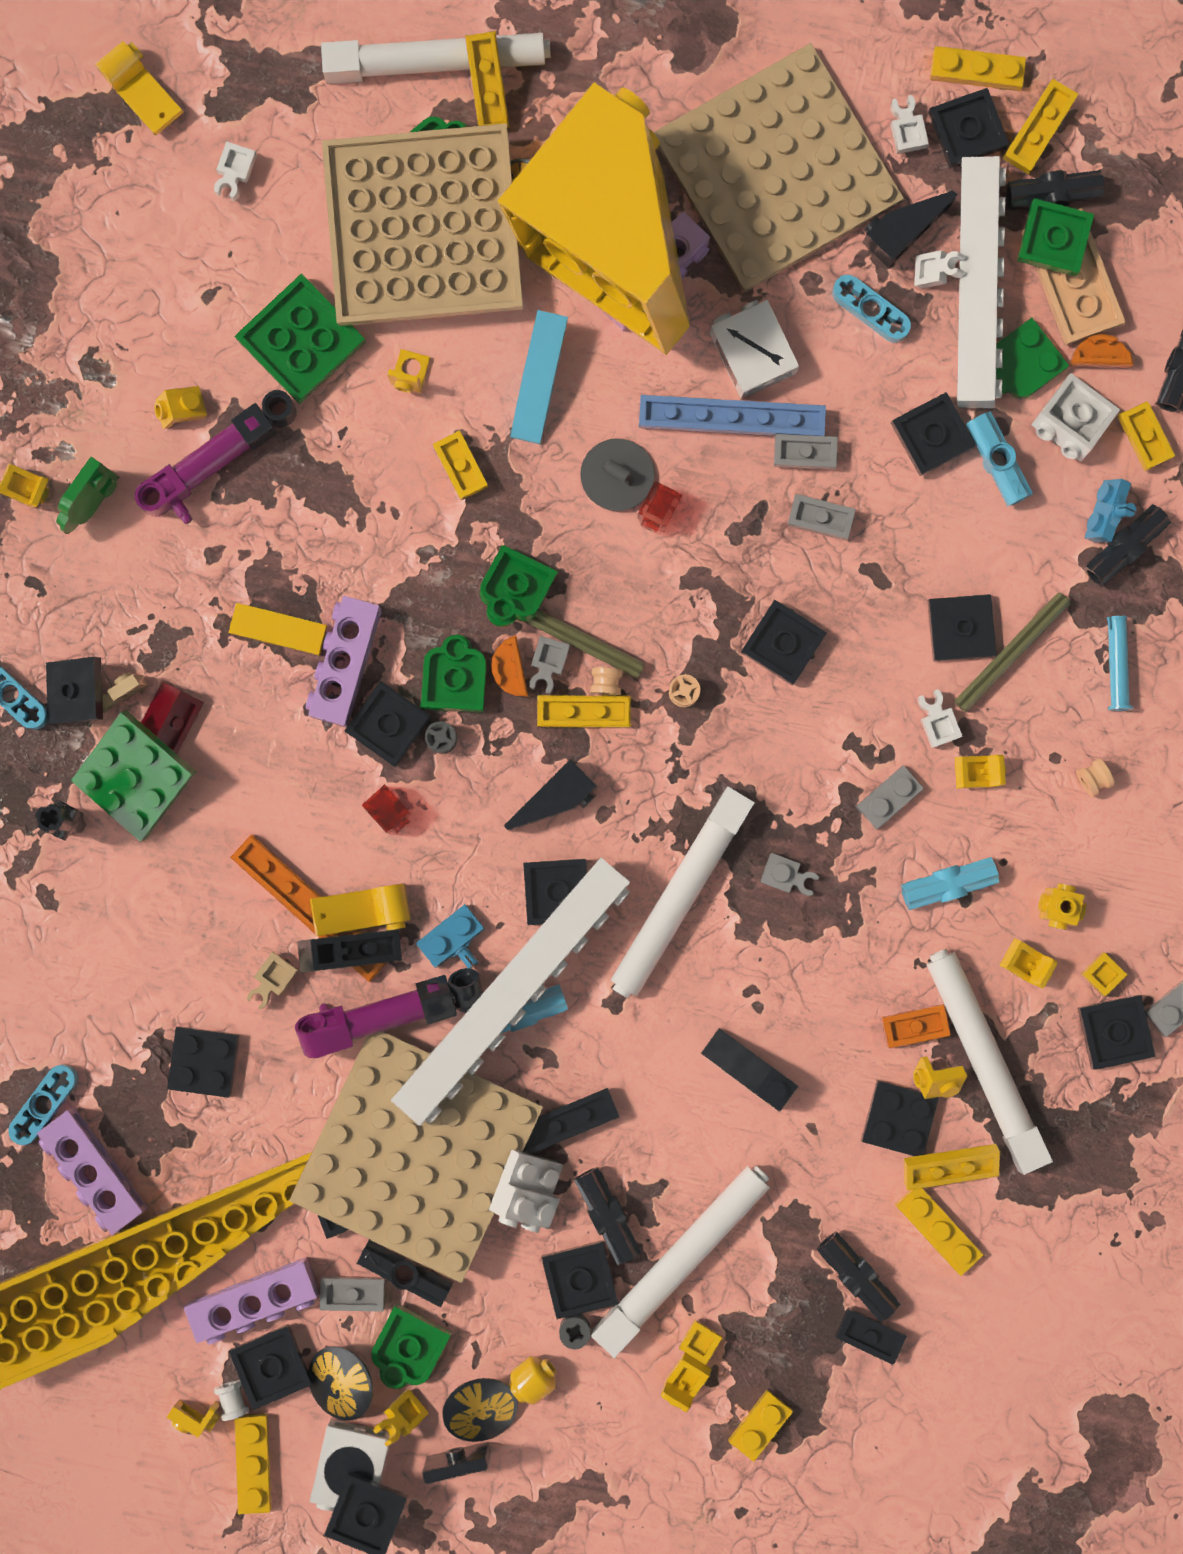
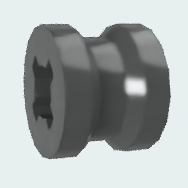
(437, 733)
(577, 1325)

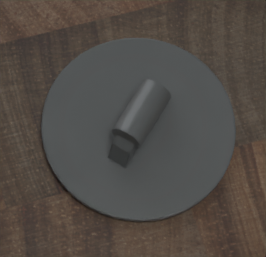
(617, 474)

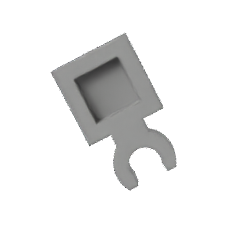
(549, 659)
(783, 874)

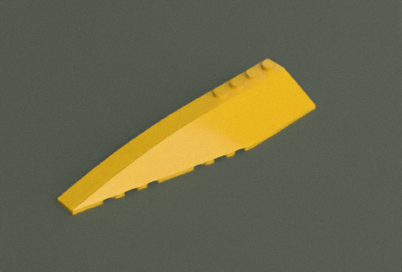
(116, 1281)

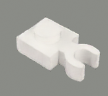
(908, 130)
(235, 166)
(933, 268)
(939, 724)

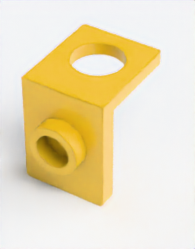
(406, 382)

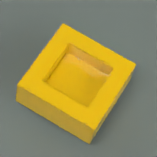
(1103, 974)
(700, 1342)

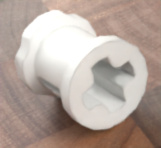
(231, 1400)

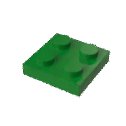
(1055, 237)

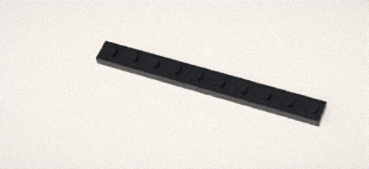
(548, 1130)

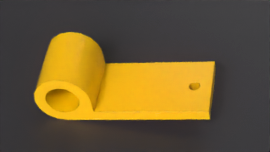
(137, 87)
(361, 910)

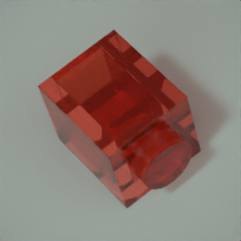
(659, 507)
(387, 810)

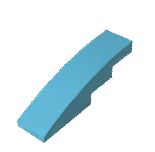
(539, 377)

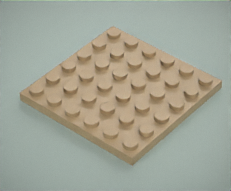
(777, 167)
(421, 225)
(409, 1183)

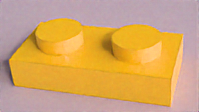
(1146, 436)
(460, 465)
(760, 1425)

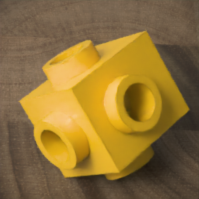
(1050, 906)

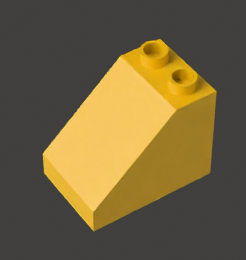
(601, 216)

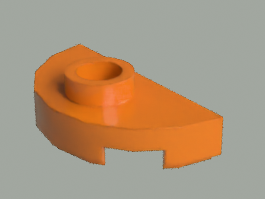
(1101, 351)
(508, 668)

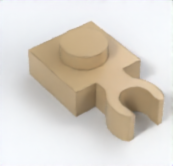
(124, 688)
(274, 976)

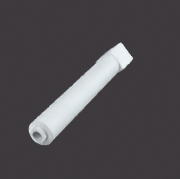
(351, 62)
(681, 892)
(988, 1063)
(627, 1317)

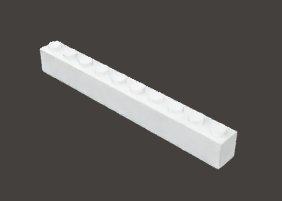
(510, 992)

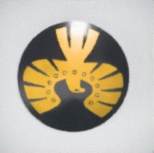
(341, 1383)
(479, 1410)

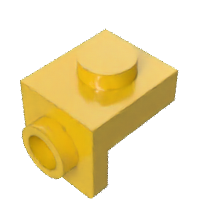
(179, 406)
(24, 486)
(980, 771)
(1028, 964)
(939, 1082)
(685, 1382)
(190, 1420)

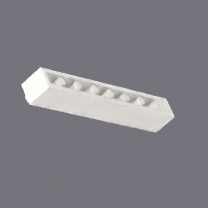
(978, 287)

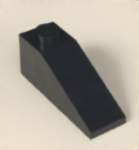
(904, 226)
(559, 795)
(349, 950)
(749, 1069)

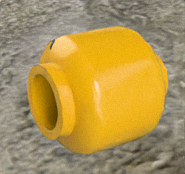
(532, 1380)

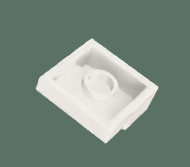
(1075, 418)
(527, 1191)

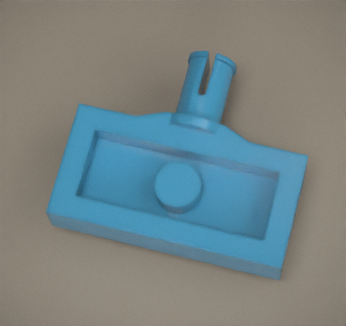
(1109, 510)
(452, 938)

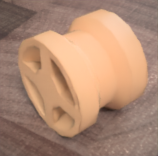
(606, 681)
(688, 687)
(1095, 777)

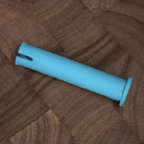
(1118, 664)

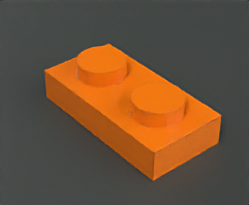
(915, 1026)

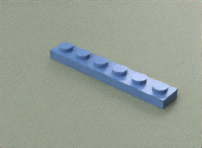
(731, 416)

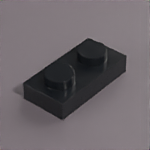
(870, 1336)

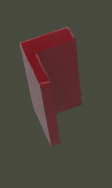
(171, 715)

